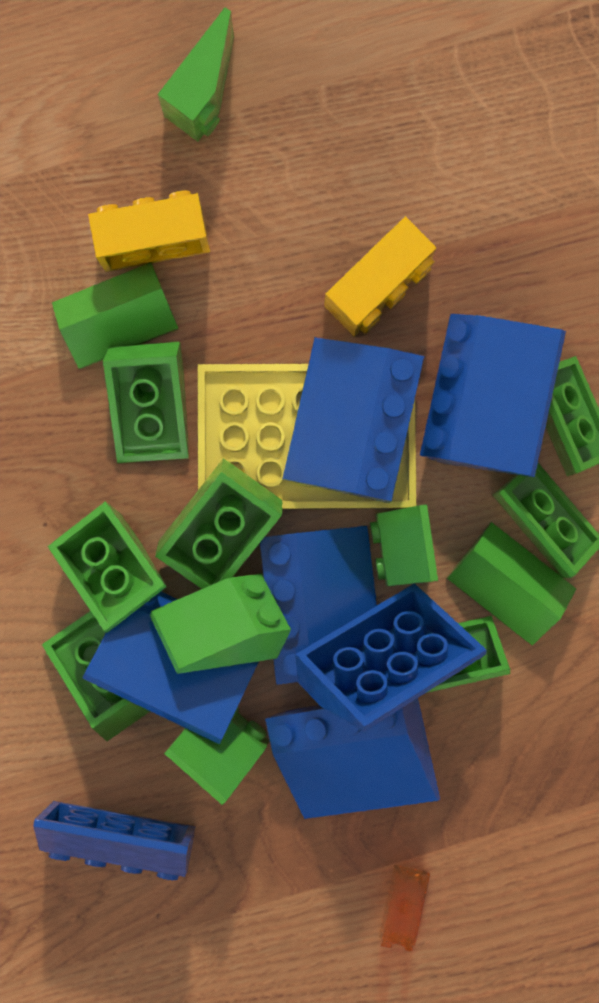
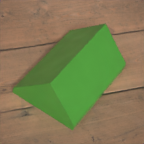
(114, 313)
(573, 419)
(549, 521)
(512, 584)
(489, 666)

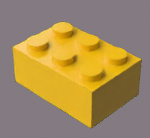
(149, 231)
(381, 277)

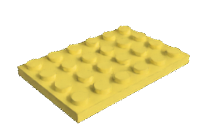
(250, 421)

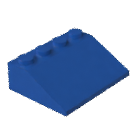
(492, 394)
(353, 418)
(318, 585)
(385, 658)
(138, 668)
(350, 770)
(114, 839)

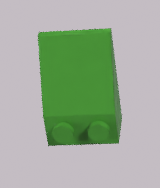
(196, 88)
(147, 401)
(404, 546)
(107, 566)
(222, 625)
(71, 654)
(222, 765)

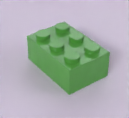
(219, 526)

